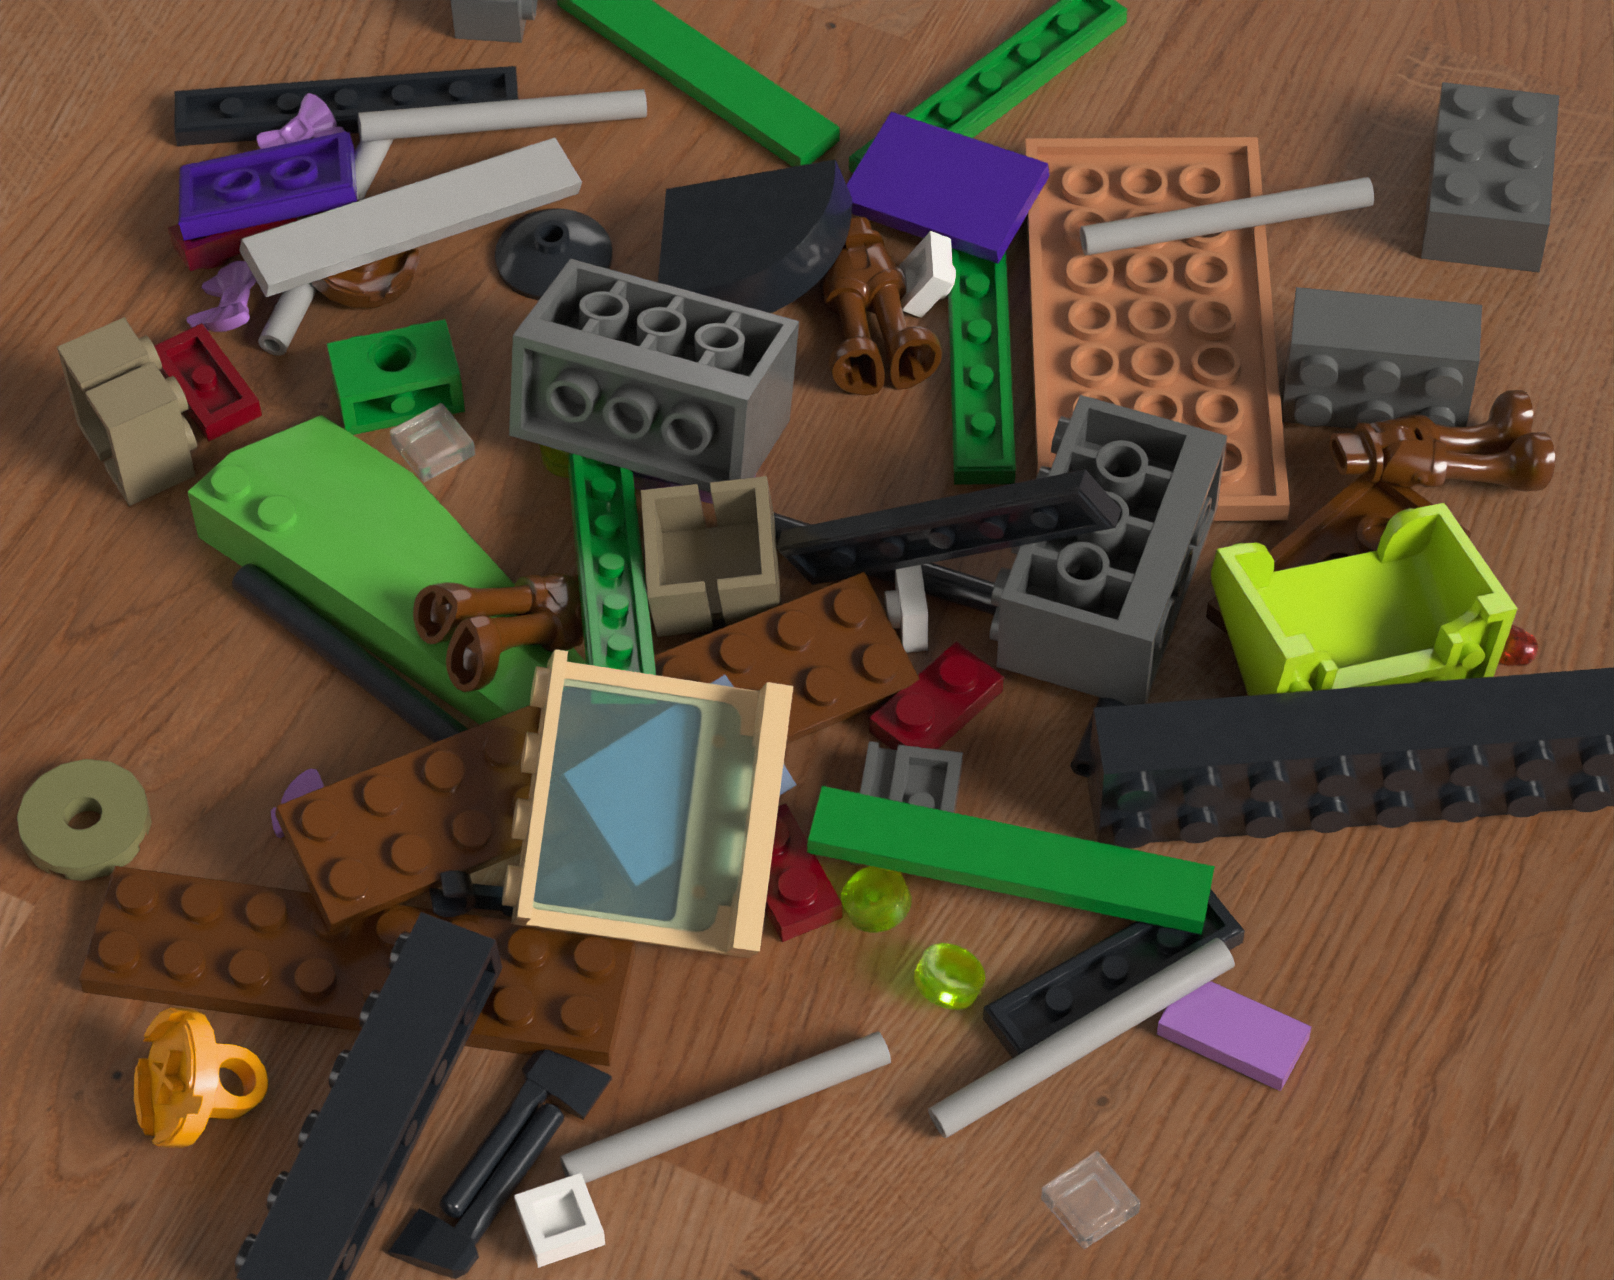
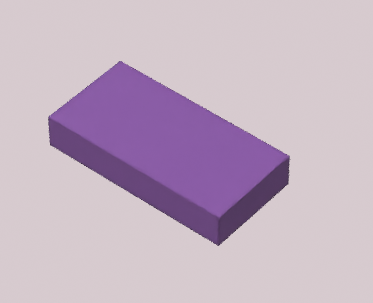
(1236, 1033)

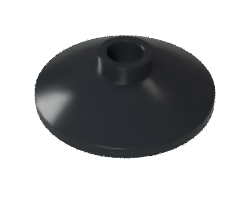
(542, 243)

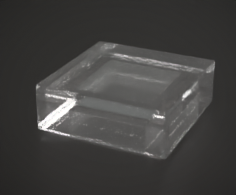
(432, 442)
(1090, 1199)

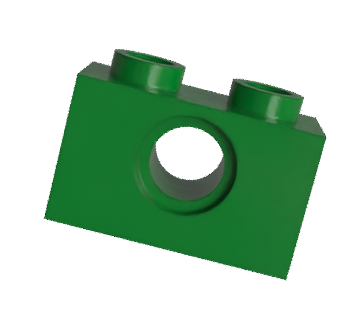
(395, 376)

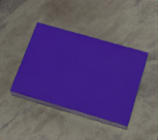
(946, 184)
(267, 185)

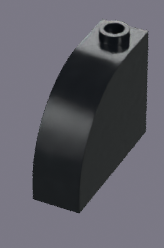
(756, 234)

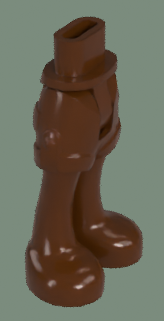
(870, 281)
(1424, 453)
(545, 611)

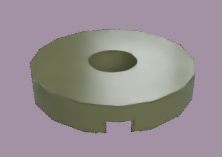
(76, 789)

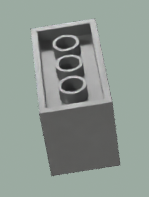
(652, 377)
(1106, 601)

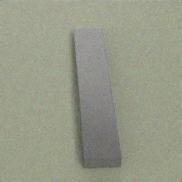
(409, 217)

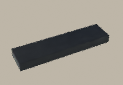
(1099, 976)

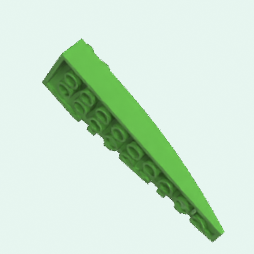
(357, 548)

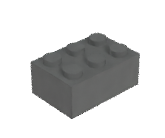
(1491, 177)
(1379, 359)

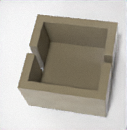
(129, 410)
(713, 571)

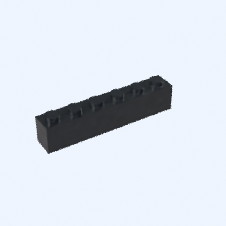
(375, 1106)

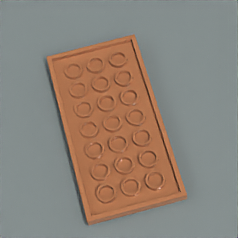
(1165, 323)

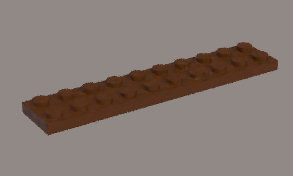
(455, 800)

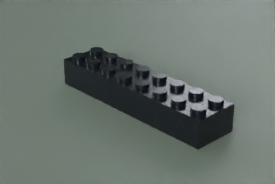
(1352, 757)

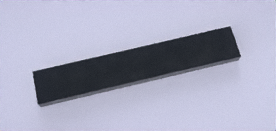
(247, 111)
(950, 527)

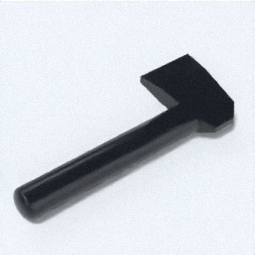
(548, 1076)
(453, 1250)

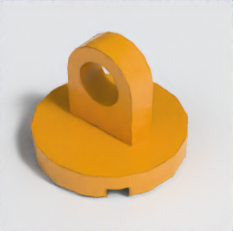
(181, 1082)

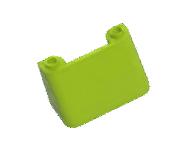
(1375, 618)

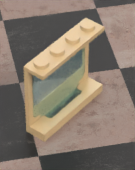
(648, 808)

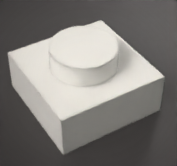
(928, 274)
(908, 608)
(559, 1220)

